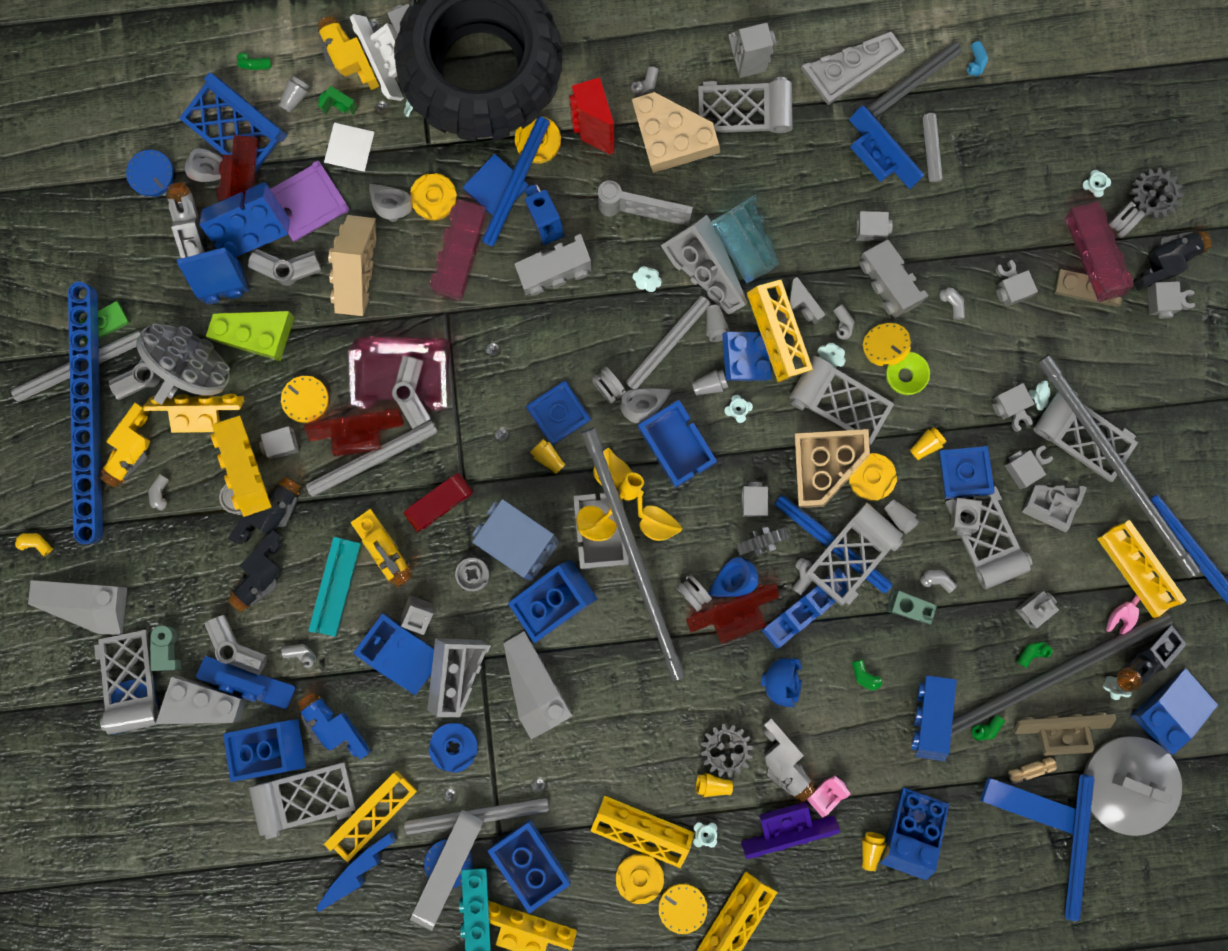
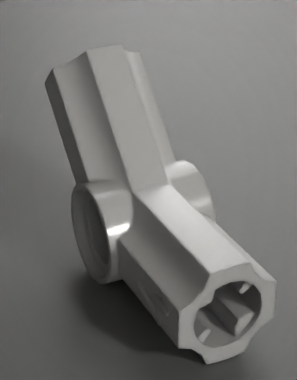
(271, 266)
(133, 381)
(412, 406)
(243, 657)

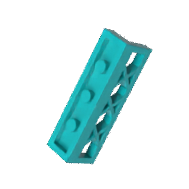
(335, 587)

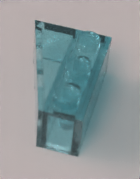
(745, 240)

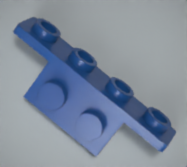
(880, 150)
(249, 685)

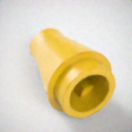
(928, 443)
(547, 456)
(711, 785)
(872, 850)

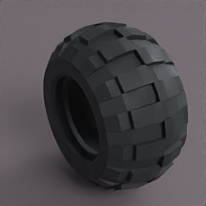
(435, 25)

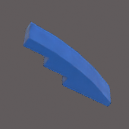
(803, 612)
(1029, 805)
(351, 877)

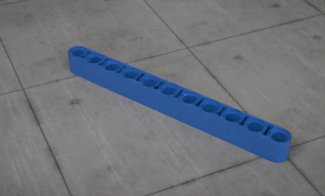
(78, 403)

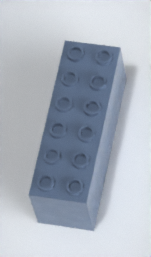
(515, 540)

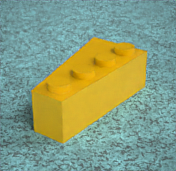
(241, 467)

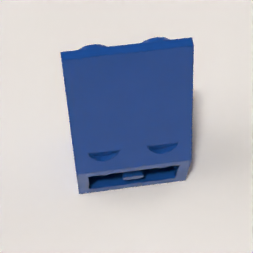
(397, 653)
(915, 834)

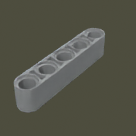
(446, 870)

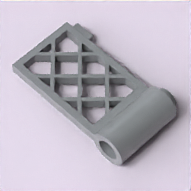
(776, 101)
(613, 200)
(813, 385)
(1058, 419)
(876, 532)
(1002, 565)
(131, 713)
(269, 805)

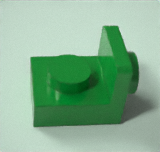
(338, 100)

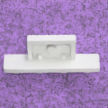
(380, 52)

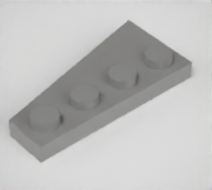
(845, 70)

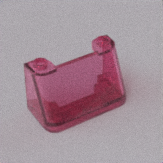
(376, 364)

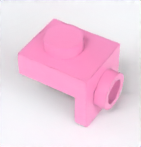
(828, 795)

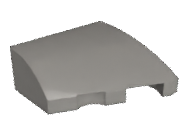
(1054, 505)

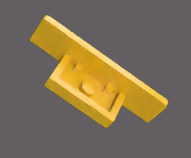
(195, 413)
(527, 932)

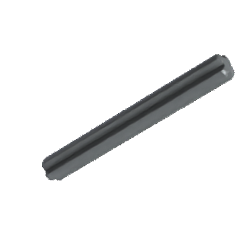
(914, 79)

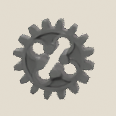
(1152, 181)
(767, 540)
(717, 761)

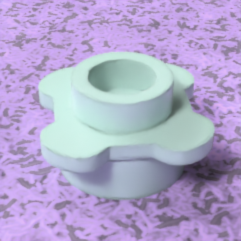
(1101, 178)
(738, 402)
(711, 832)

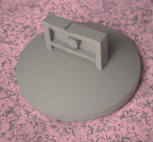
(182, 361)
(1134, 785)

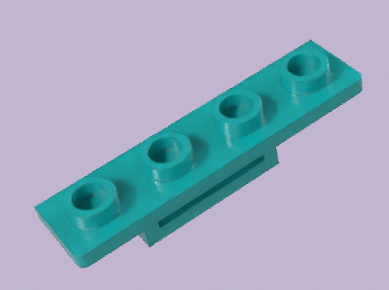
(475, 909)

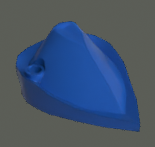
(735, 579)

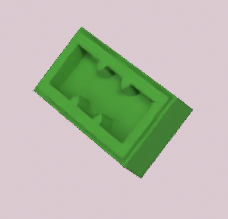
(109, 320)

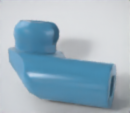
(981, 58)

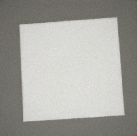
(349, 147)

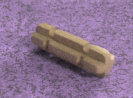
(1032, 770)

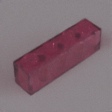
(459, 250)
(1099, 251)

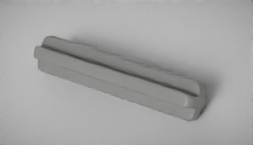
(932, 147)

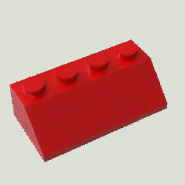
(592, 115)

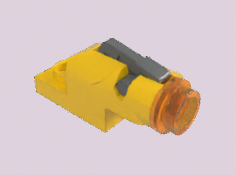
(344, 53)
(129, 446)
(382, 548)

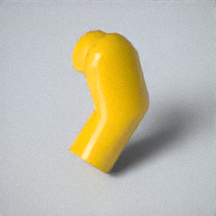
(35, 540)

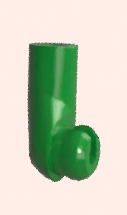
(247, 63)
(1034, 650)
(865, 679)
(989, 731)

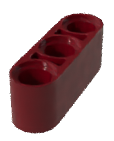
(438, 502)

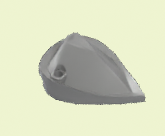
(203, 165)
(390, 202)
(642, 404)

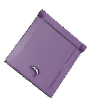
(310, 199)

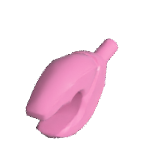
(1128, 613)

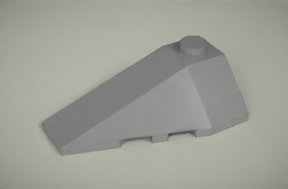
(705, 260)
(86, 605)
(535, 693)

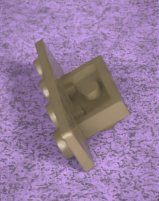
(1065, 734)

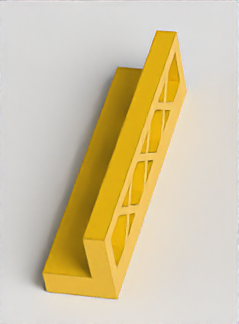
(773, 335)
(1139, 570)
(361, 814)
(644, 828)
(732, 917)

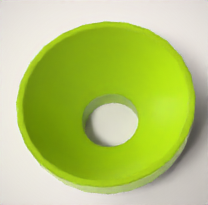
(920, 374)

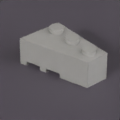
(752, 49)
(554, 267)
(891, 279)
(453, 673)
(197, 702)

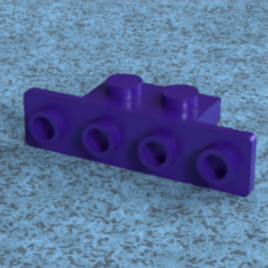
(787, 829)

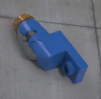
(330, 730)

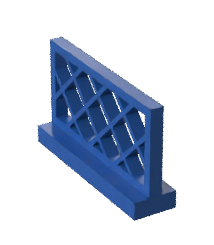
(240, 106)

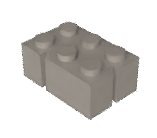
(599, 553)

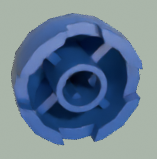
(783, 682)

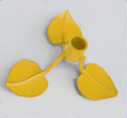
(597, 525)

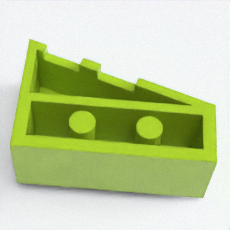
(253, 332)

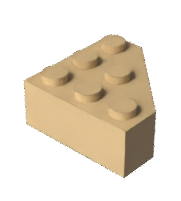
(673, 132)
(352, 265)
(827, 463)

